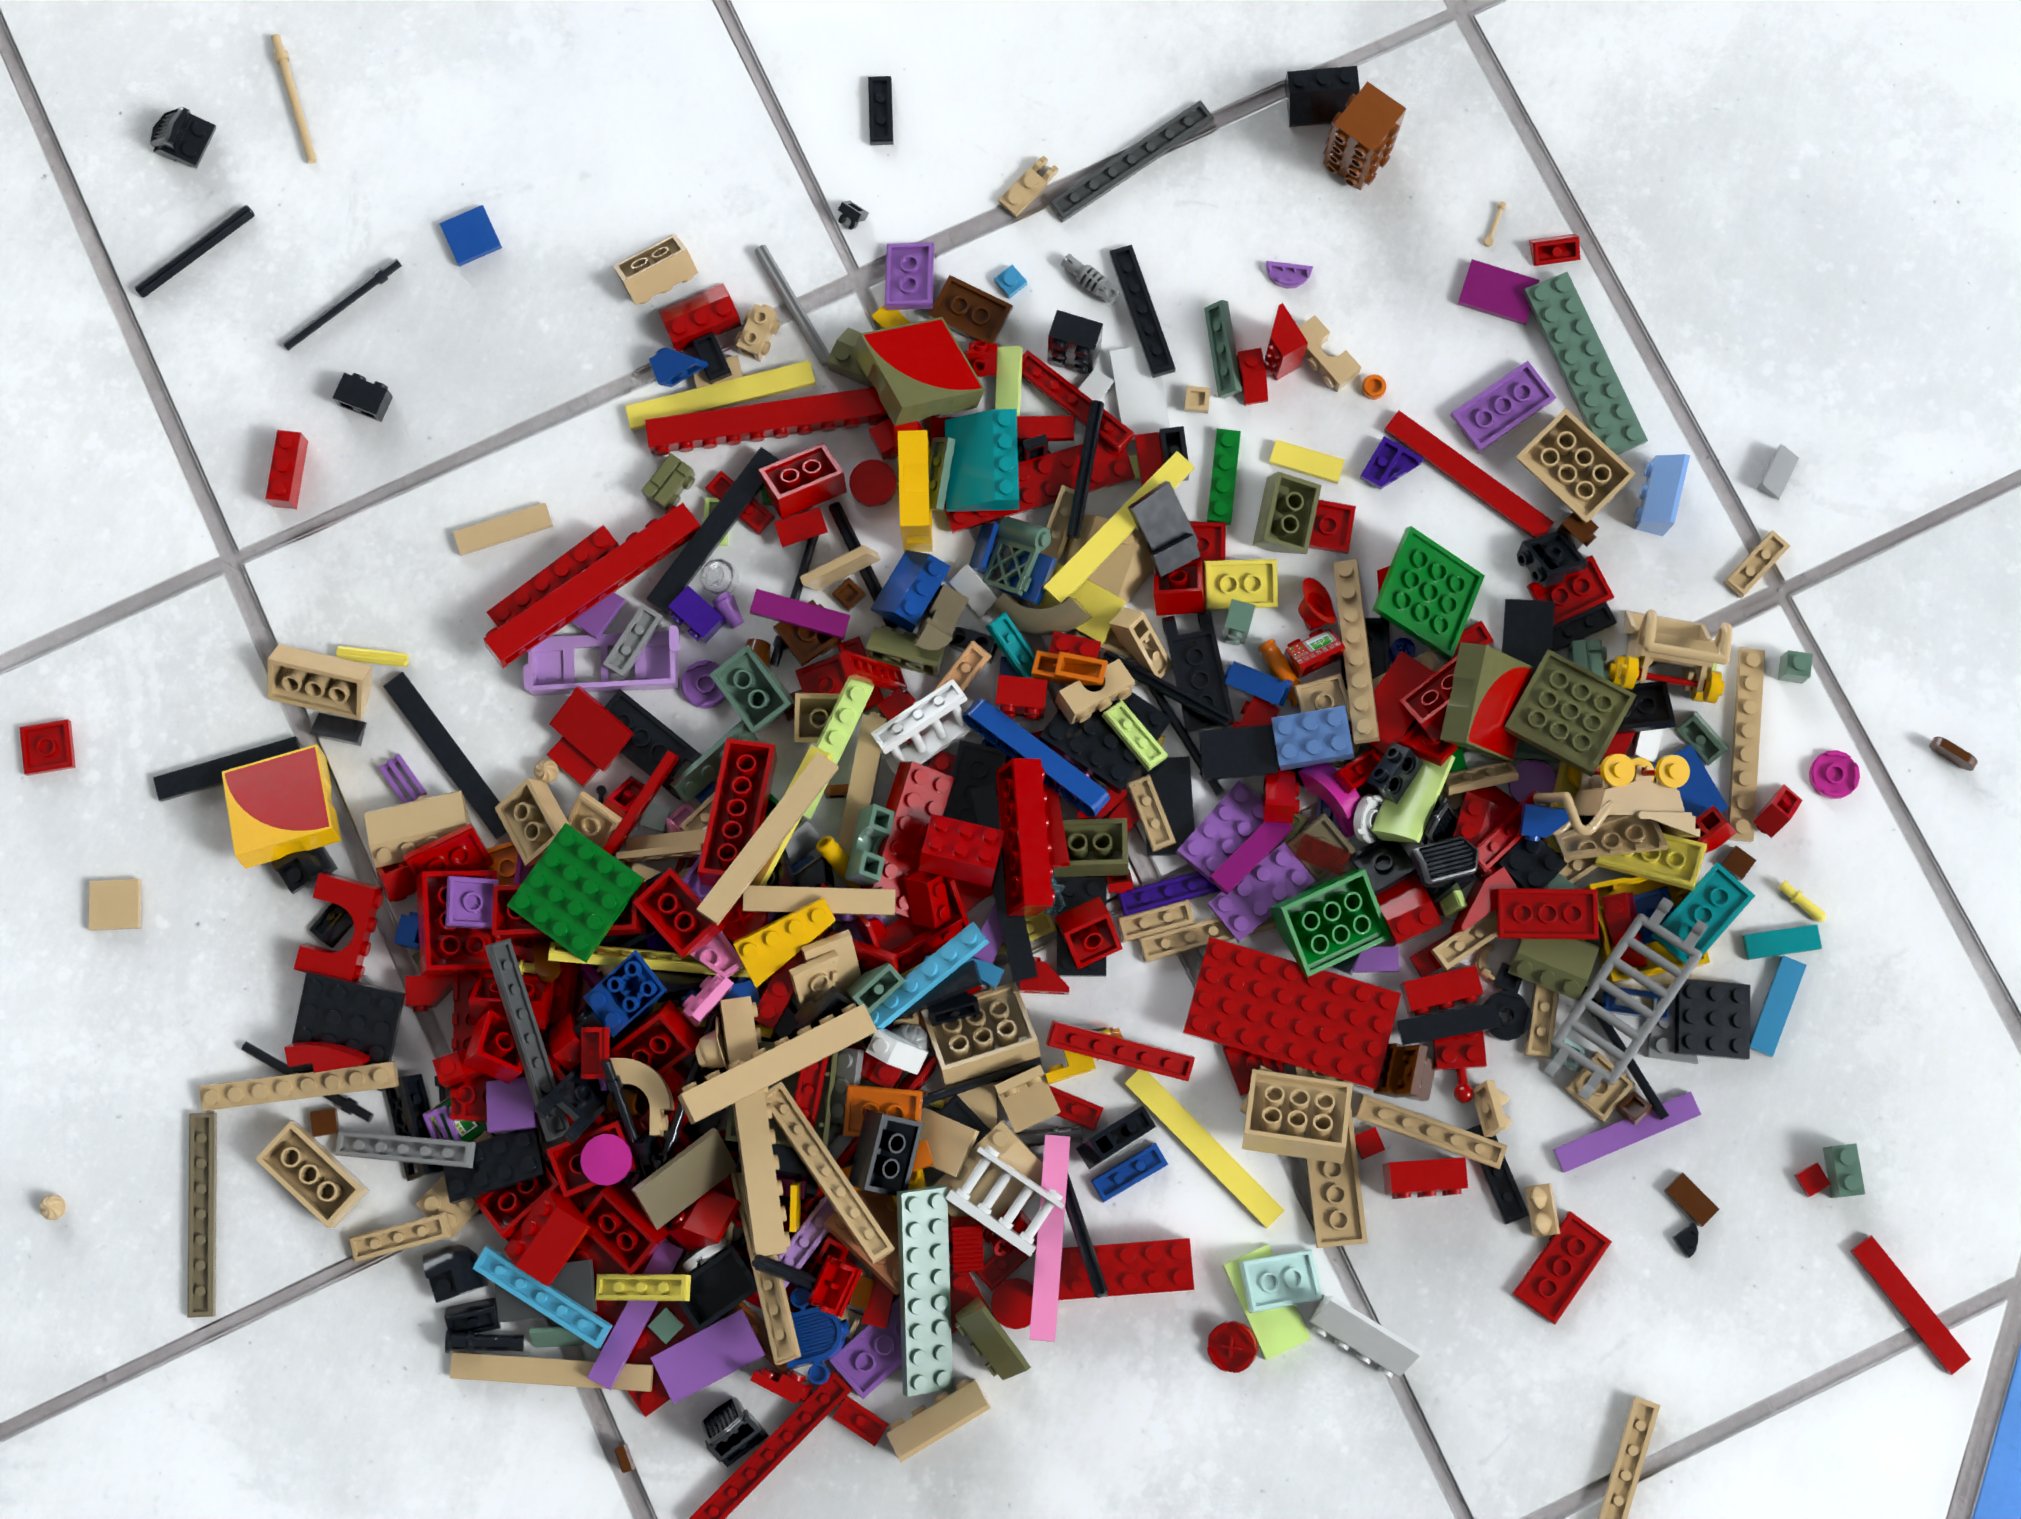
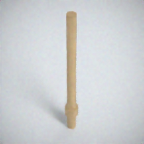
(282, 59)

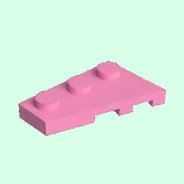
(719, 956)

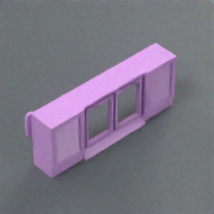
(553, 664)

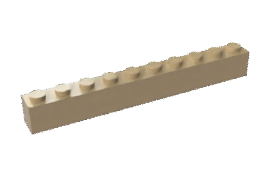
(754, 1135)

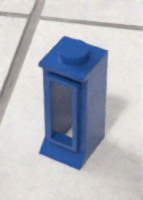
(1258, 683)
(1610, 1003)

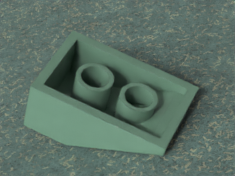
(752, 689)

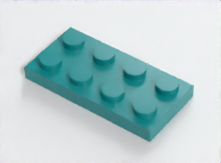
(1715, 901)

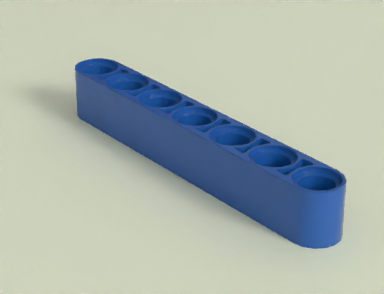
(1019, 743)

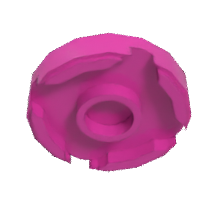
(1834, 774)
(606, 1159)

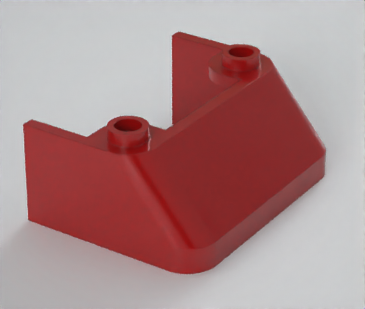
(914, 941)

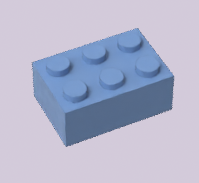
(1312, 738)

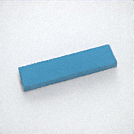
(1777, 1006)

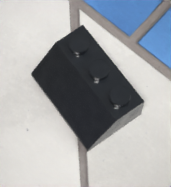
(1319, 94)
(678, 983)
(885, 1153)

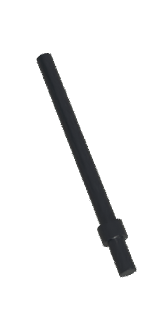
(379, 276)
(796, 592)
(1184, 737)
(1632, 1066)
(979, 1081)
(614, 1085)
(347, 1105)
(672, 1134)

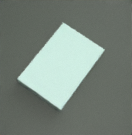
(1280, 1281)

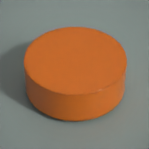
(1373, 387)

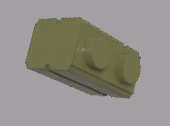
(669, 483)

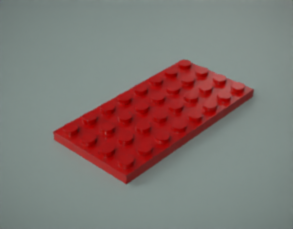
(1297, 1020)

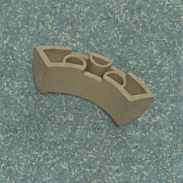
(944, 613)
(1042, 621)

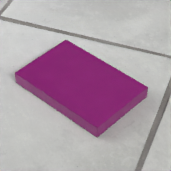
(1496, 292)

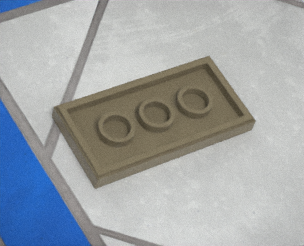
(684, 1178)

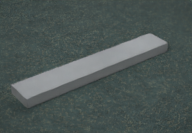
(405, 1149)

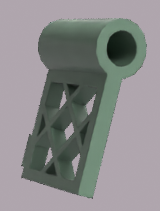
(1026, 539)

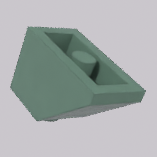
(875, 986)

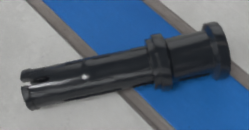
(471, 1341)

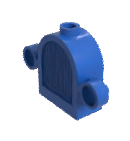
(818, 1336)

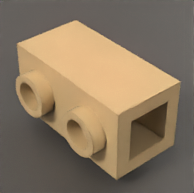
(759, 328)

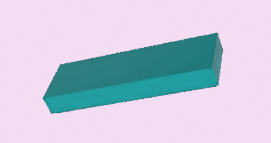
(1012, 644)
(1782, 942)

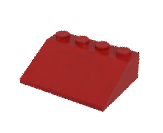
(448, 948)

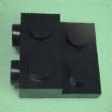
(1550, 558)
(828, 1004)

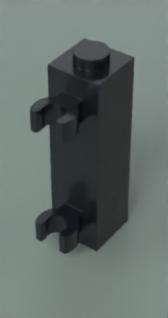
(790, 1168)

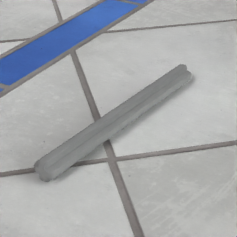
(792, 304)

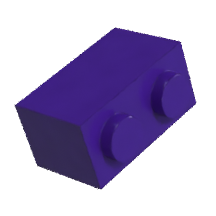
(696, 615)

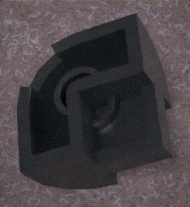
(303, 867)
(452, 1272)

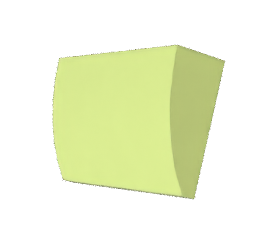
(1411, 814)
(1273, 1328)

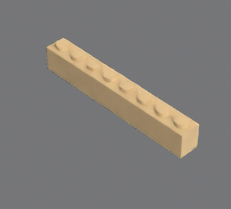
(776, 1064)

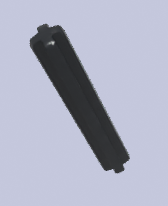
(784, 1272)

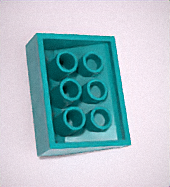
(983, 462)

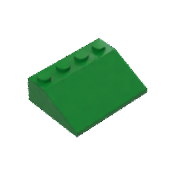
(1331, 921)

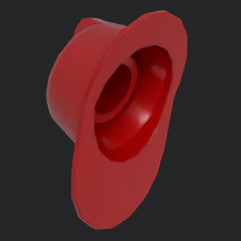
(1316, 605)

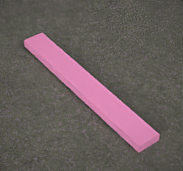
(1050, 1242)

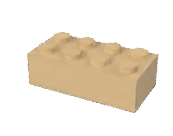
(312, 1174)

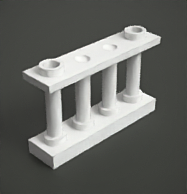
(918, 717)
(983, 1210)

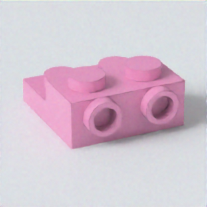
(712, 992)

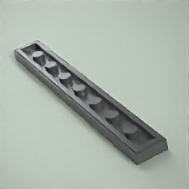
(1131, 161)
(526, 1033)

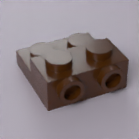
(803, 643)

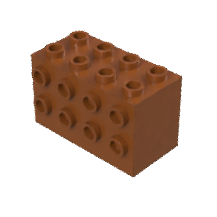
(1363, 136)

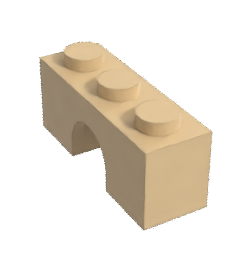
(1335, 370)
(1079, 703)

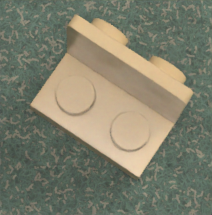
(1027, 1099)

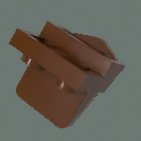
(1406, 1072)

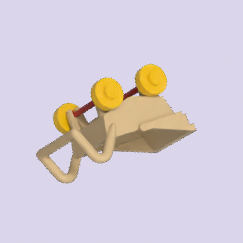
(1673, 643)
(1627, 790)

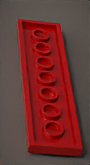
(1042, 479)

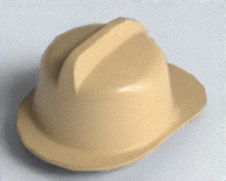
(711, 1049)

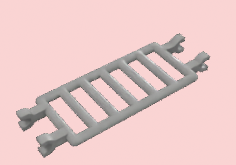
(1600, 981)

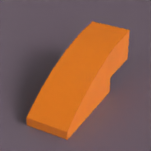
(1068, 668)

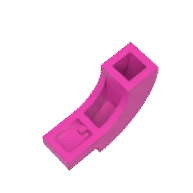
(1321, 782)

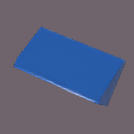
(984, 547)

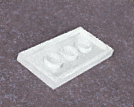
(1138, 395)

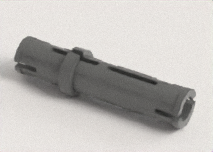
(1037, 1137)

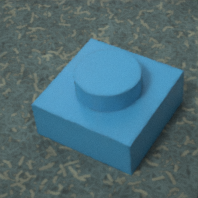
(1010, 281)

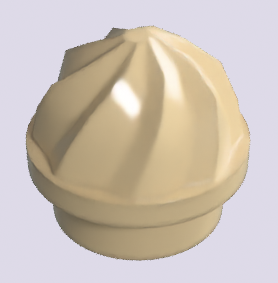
(546, 771)
(52, 1207)

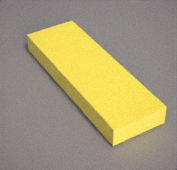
(1306, 461)

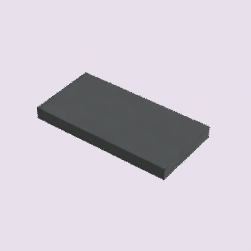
(573, 1280)

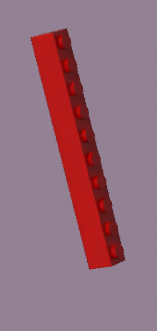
(764, 421)
(591, 585)

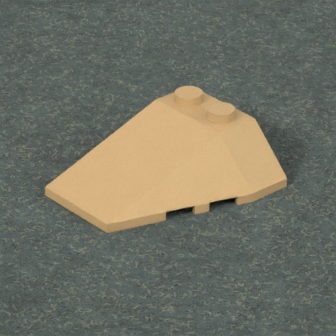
(1124, 569)

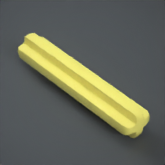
(373, 656)

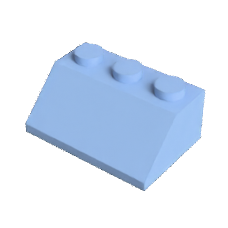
(1661, 493)

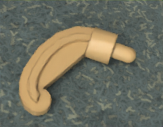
(1481, 961)

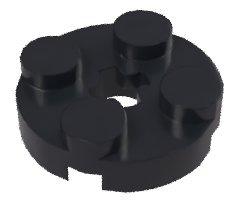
(1517, 1008)

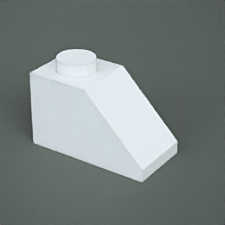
(896, 1051)

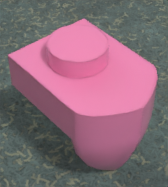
(678, 817)

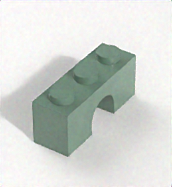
(864, 862)

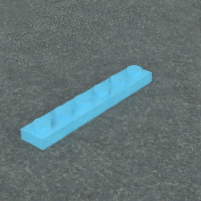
(930, 974)
(542, 1297)

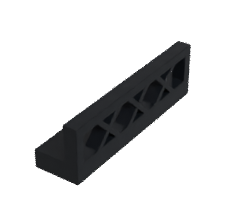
(413, 1103)

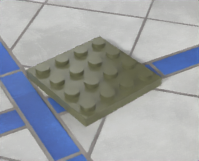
(1569, 712)

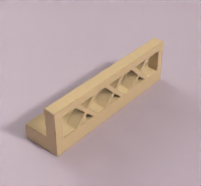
(663, 846)

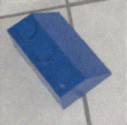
(910, 589)

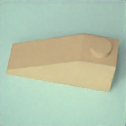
(1141, 641)

